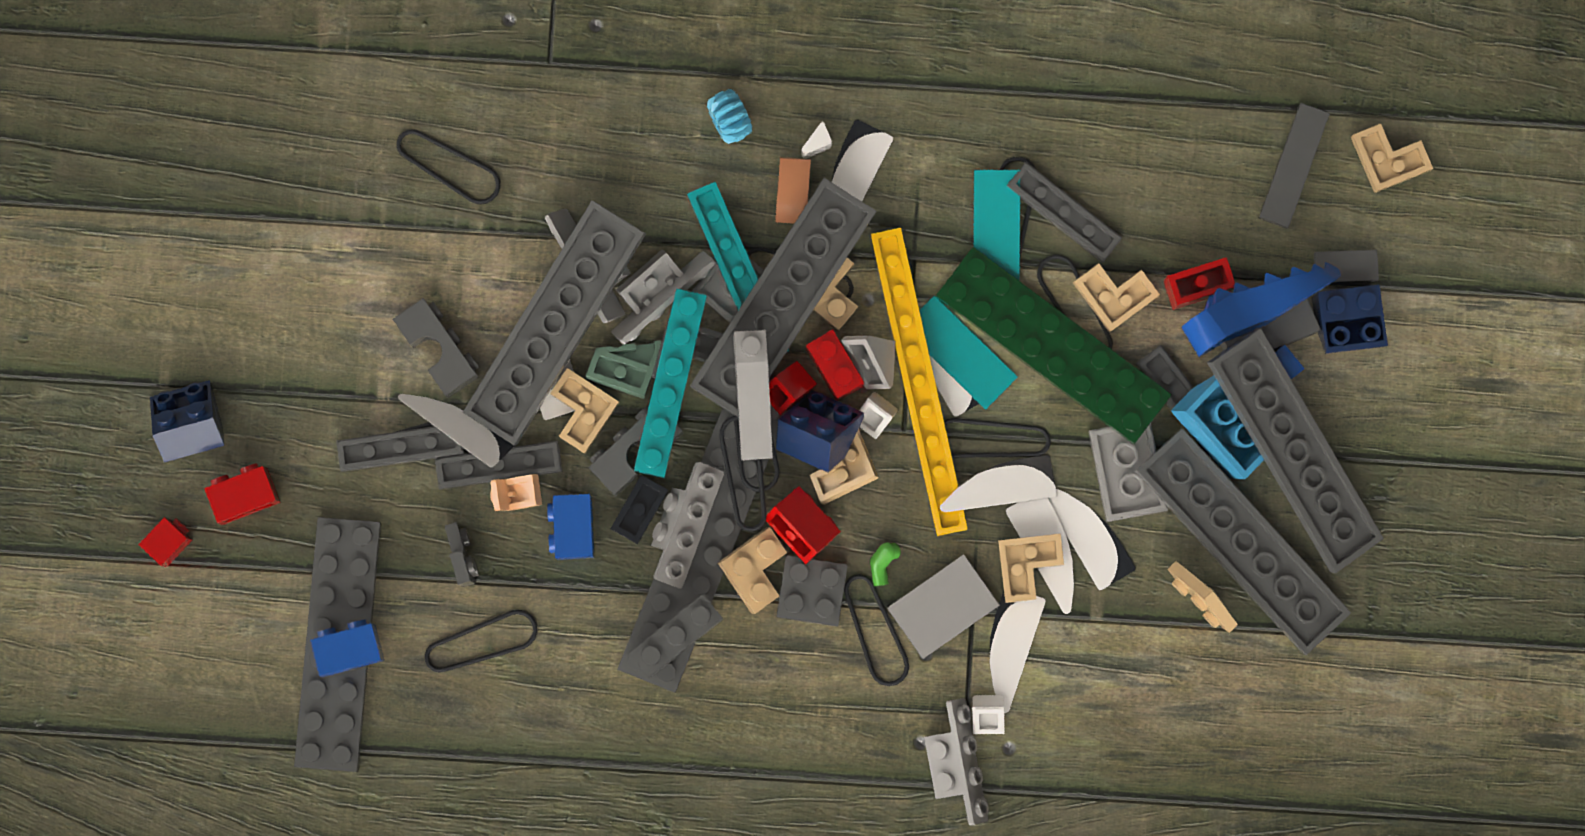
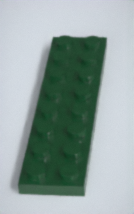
(1053, 345)

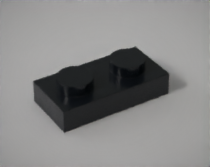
(639, 509)

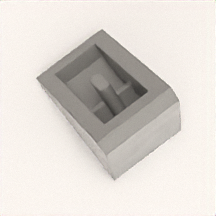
(872, 359)

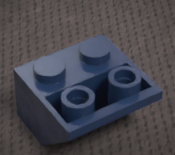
(1350, 319)
(186, 421)
(818, 430)

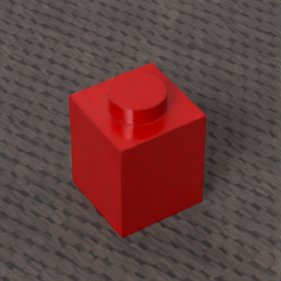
(790, 387)
(166, 541)

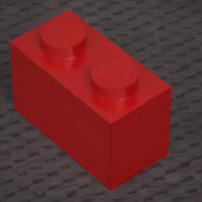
(1198, 283)
(834, 365)
(241, 494)
(802, 524)

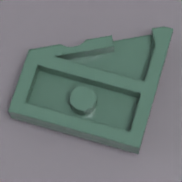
(624, 367)

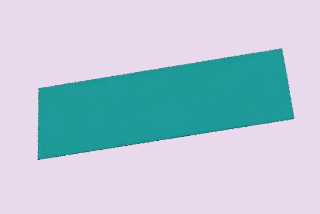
(997, 219)
(964, 354)

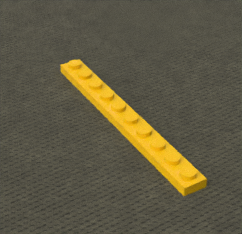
(917, 378)

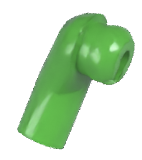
(881, 559)

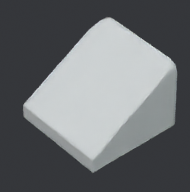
(818, 142)
(877, 414)
(988, 714)

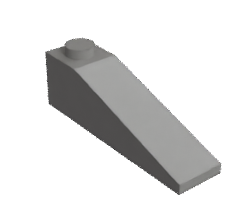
(753, 394)

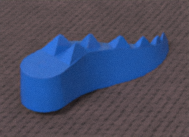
(1240, 312)

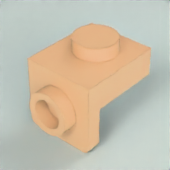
(516, 493)

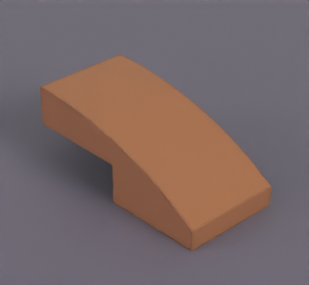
(792, 188)

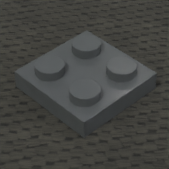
(812, 591)

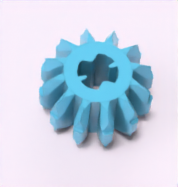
(729, 116)

